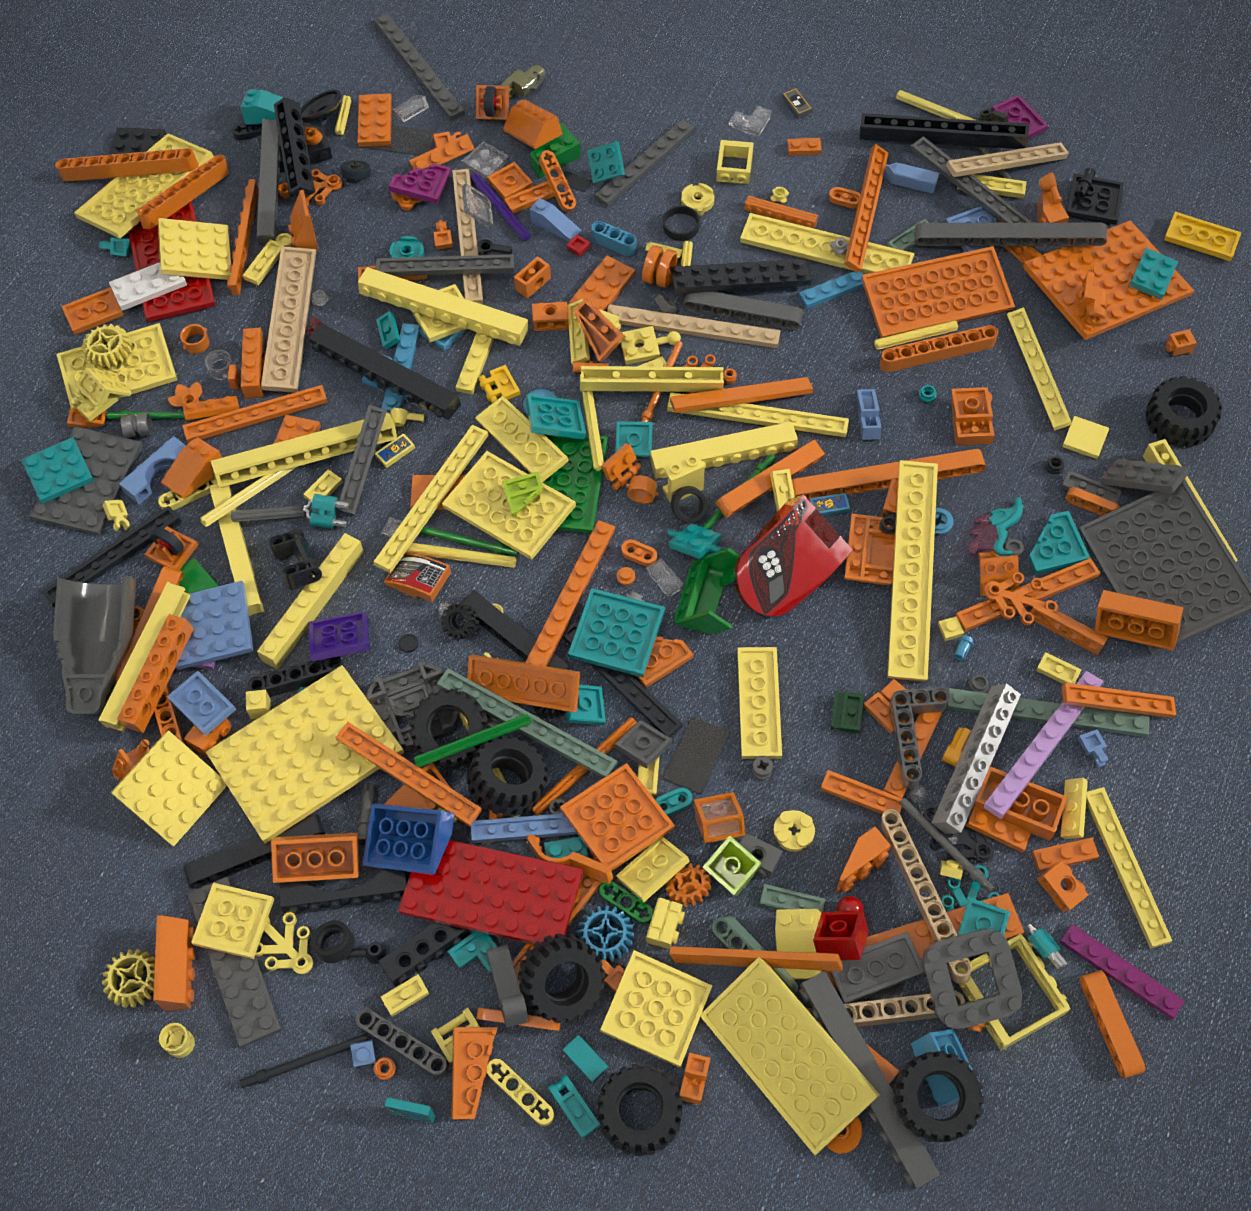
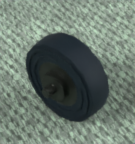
(355, 170)

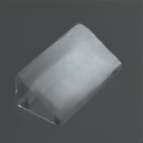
(411, 107)

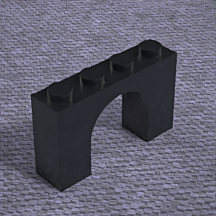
(317, 152)

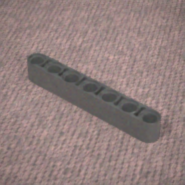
(744, 309)

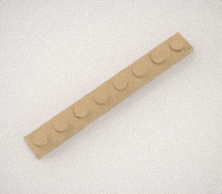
(1007, 159)

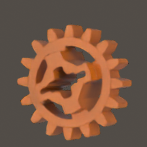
(688, 885)

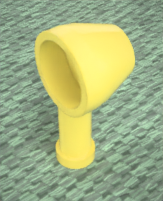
(401, 415)

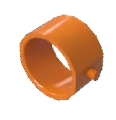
(191, 330)
(642, 489)

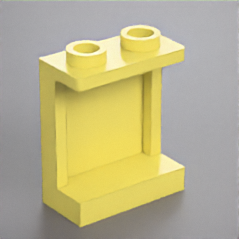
(682, 473)

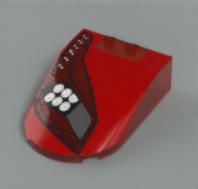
(788, 559)

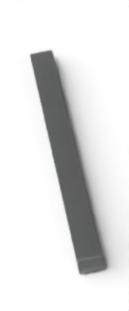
(1011, 234)

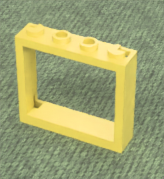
(1045, 981)

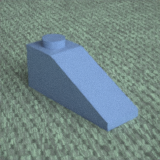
(553, 220)

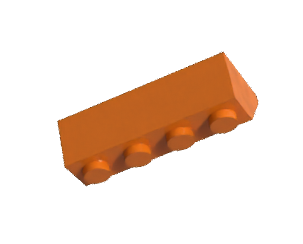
(532, 124)
(174, 963)

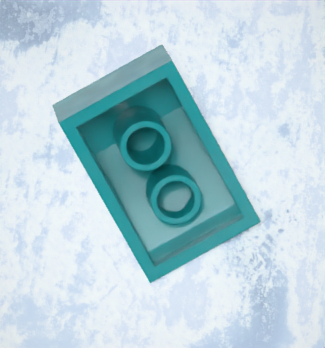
(258, 106)

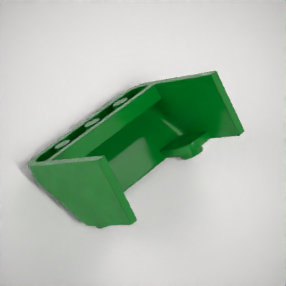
(703, 592)

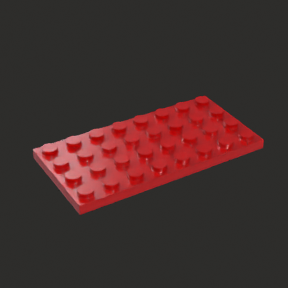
(146, 252)
(494, 893)

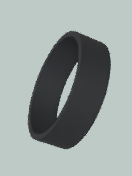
(681, 210)

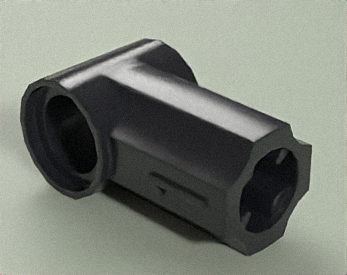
(486, 247)

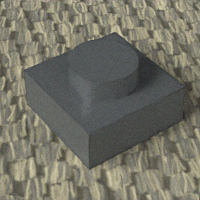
(665, 304)

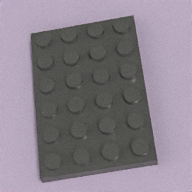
(109, 461)

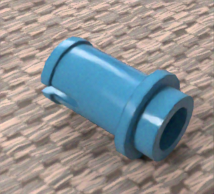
(962, 650)

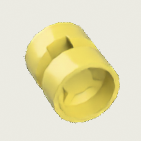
(176, 1040)

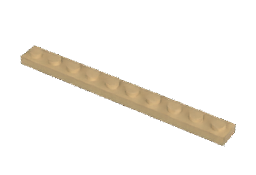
(467, 237)
(696, 326)

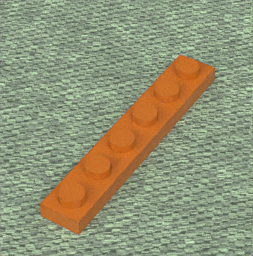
(1118, 700)
(924, 729)

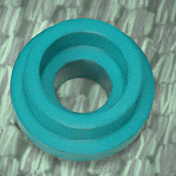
(930, 390)

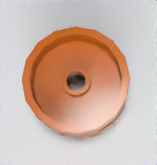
(657, 266)

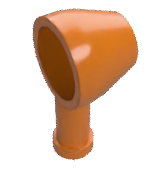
(1048, 182)

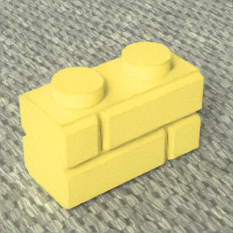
(664, 923)

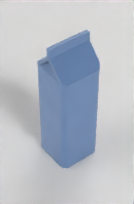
(911, 177)

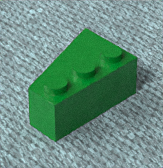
(565, 148)

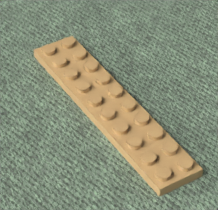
(288, 320)

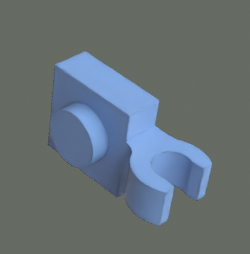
(1094, 744)

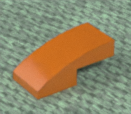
(76, 419)
(694, 1078)

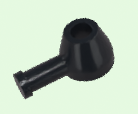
(366, 952)

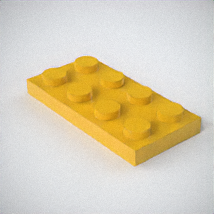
(1202, 236)

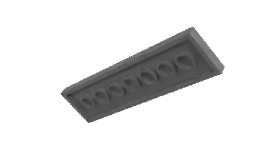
(240, 985)

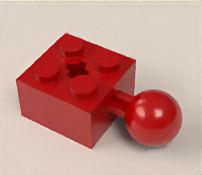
(843, 930)

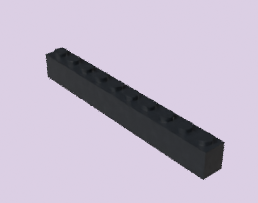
(944, 131)
(385, 371)

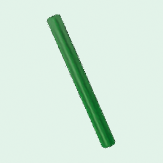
(472, 740)

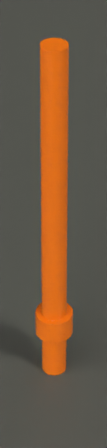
(648, 413)

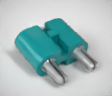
(324, 511)
(1046, 946)

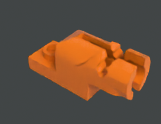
(1093, 300)

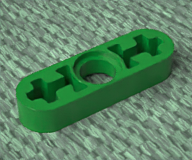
(642, 906)

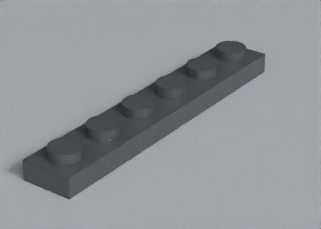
(362, 458)

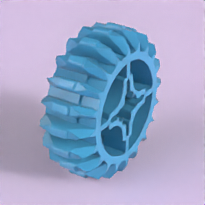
(613, 933)

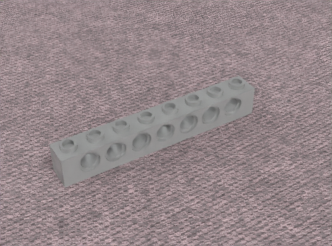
(975, 759)

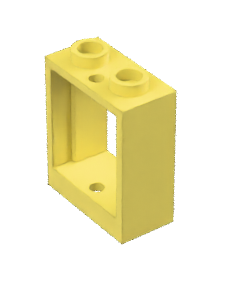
(735, 150)

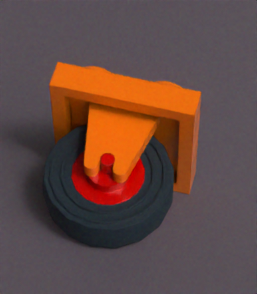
(492, 102)
(170, 548)

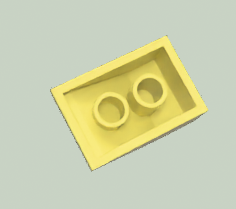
(795, 934)

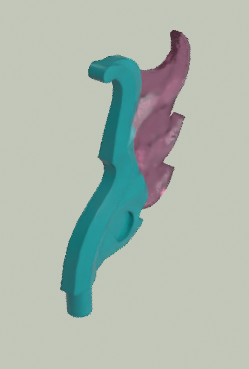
(993, 528)

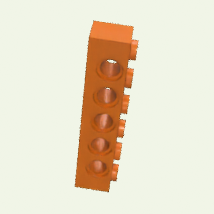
(155, 673)

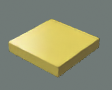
(1085, 437)

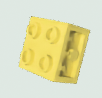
(99, 384)

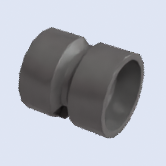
(133, 425)

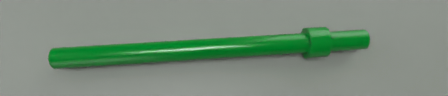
(154, 415)
(758, 469)
(498, 548)

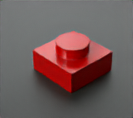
(578, 245)

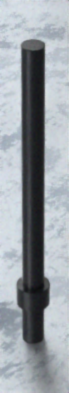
(263, 1075)

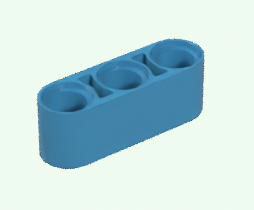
(614, 238)

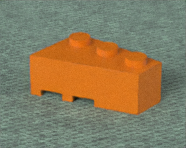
(598, 328)

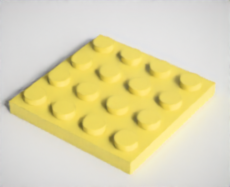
(194, 249)
(169, 788)
(656, 1008)

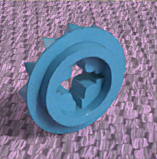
(946, 521)

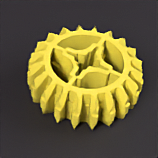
(95, 346)
(127, 985)

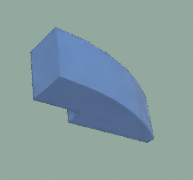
(868, 414)

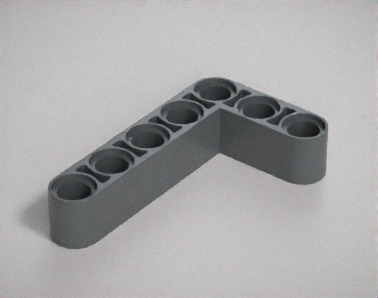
(907, 729)

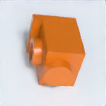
(1180, 343)

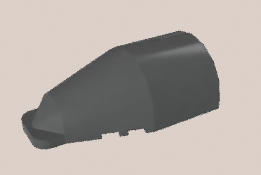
(92, 638)

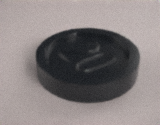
(408, 643)

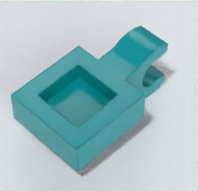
(117, 246)

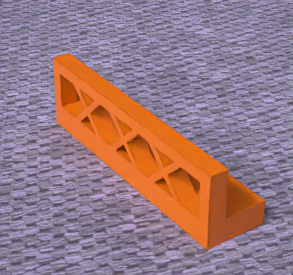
(1069, 628)

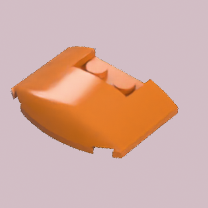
(871, 551)

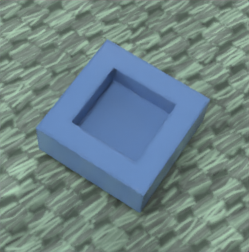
(363, 1053)

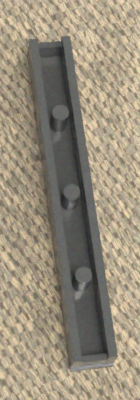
(268, 182)

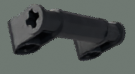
(300, 573)

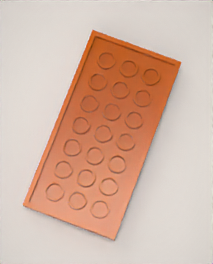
(937, 291)

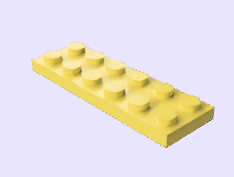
(513, 432)
(759, 703)

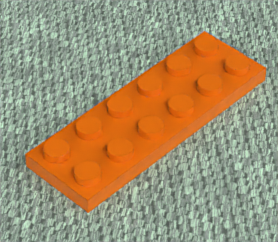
(526, 682)

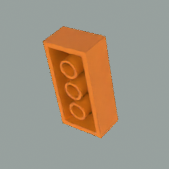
(1138, 620)
(1034, 809)
(315, 857)

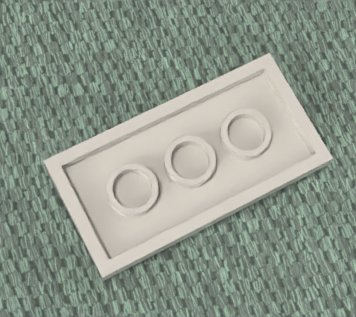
(144, 286)

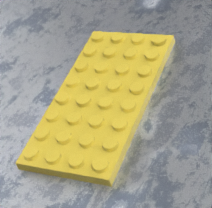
(117, 203)
(789, 1055)

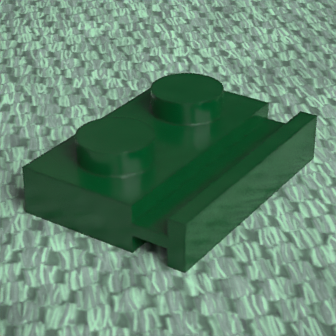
(847, 711)

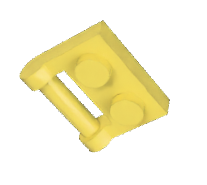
(447, 1045)

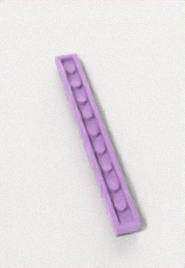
(1036, 753)

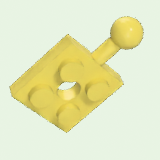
(650, 349)

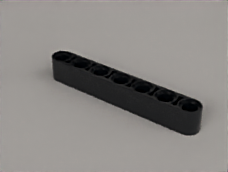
(506, 629)
(244, 854)

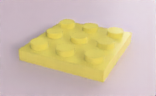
(435, 328)
(233, 921)

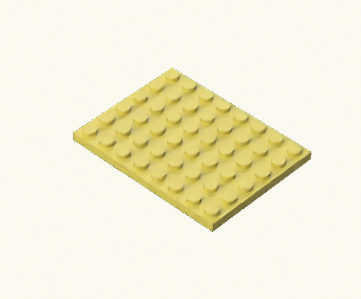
(290, 756)

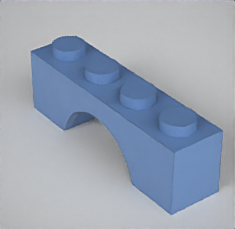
(138, 482)

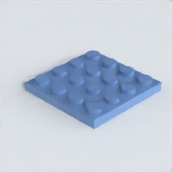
(219, 625)

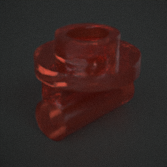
(315, 324)

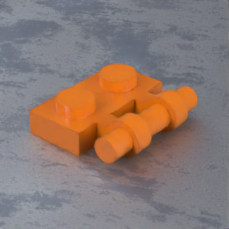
(619, 462)

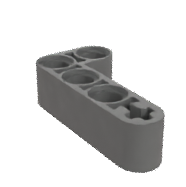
(507, 986)

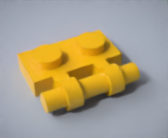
(503, 381)

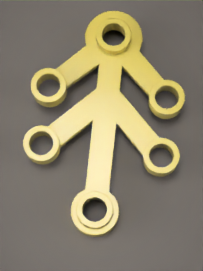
(285, 946)

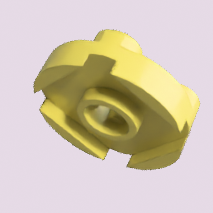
(692, 192)
(791, 819)

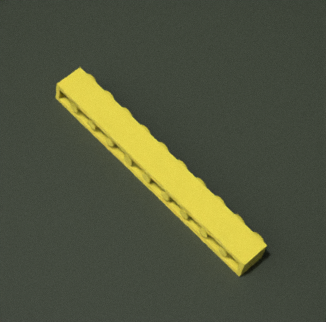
(443, 306)
(294, 452)

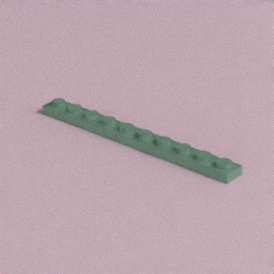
(1042, 711)
(538, 729)

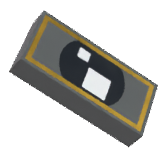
(797, 102)

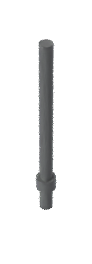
(975, 873)

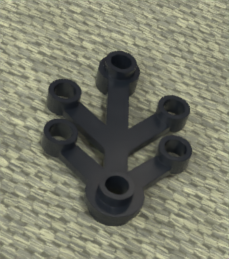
(963, 839)

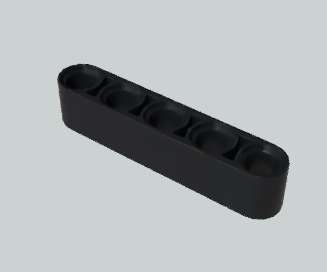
(286, 676)

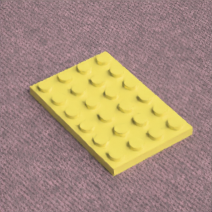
(145, 368)
(484, 504)

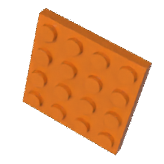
(617, 817)

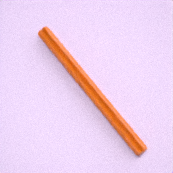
(577, 772)

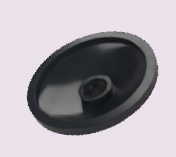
(321, 106)

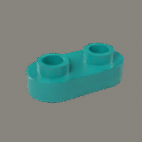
(671, 801)

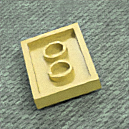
(652, 868)

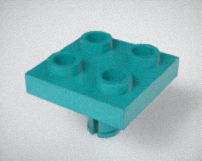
(606, 162)

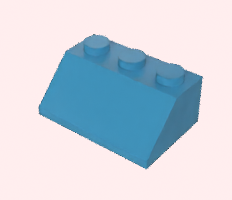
(942, 1088)

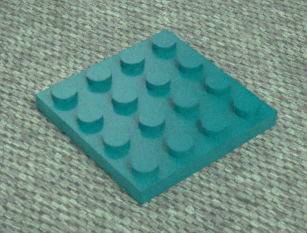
(616, 632)

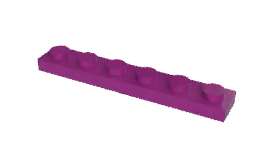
(1122, 972)

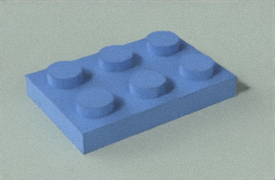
(201, 703)

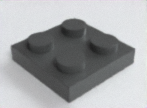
(643, 744)

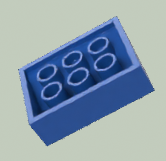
(407, 838)

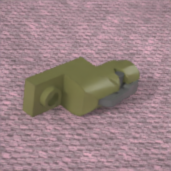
(525, 82)

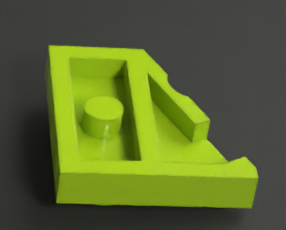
(522, 491)

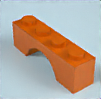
(251, 374)

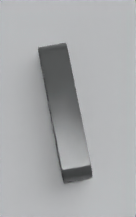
(396, 1034)

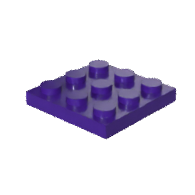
(339, 636)

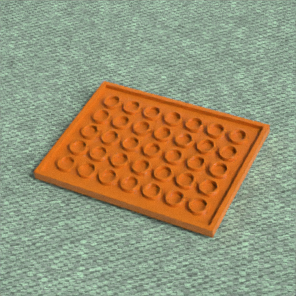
(1114, 264)

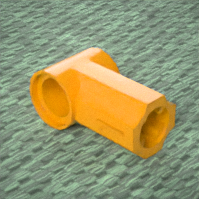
(956, 748)

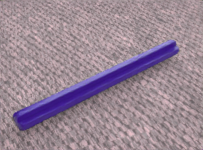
(500, 207)

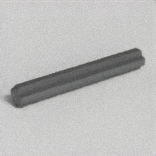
(267, 513)

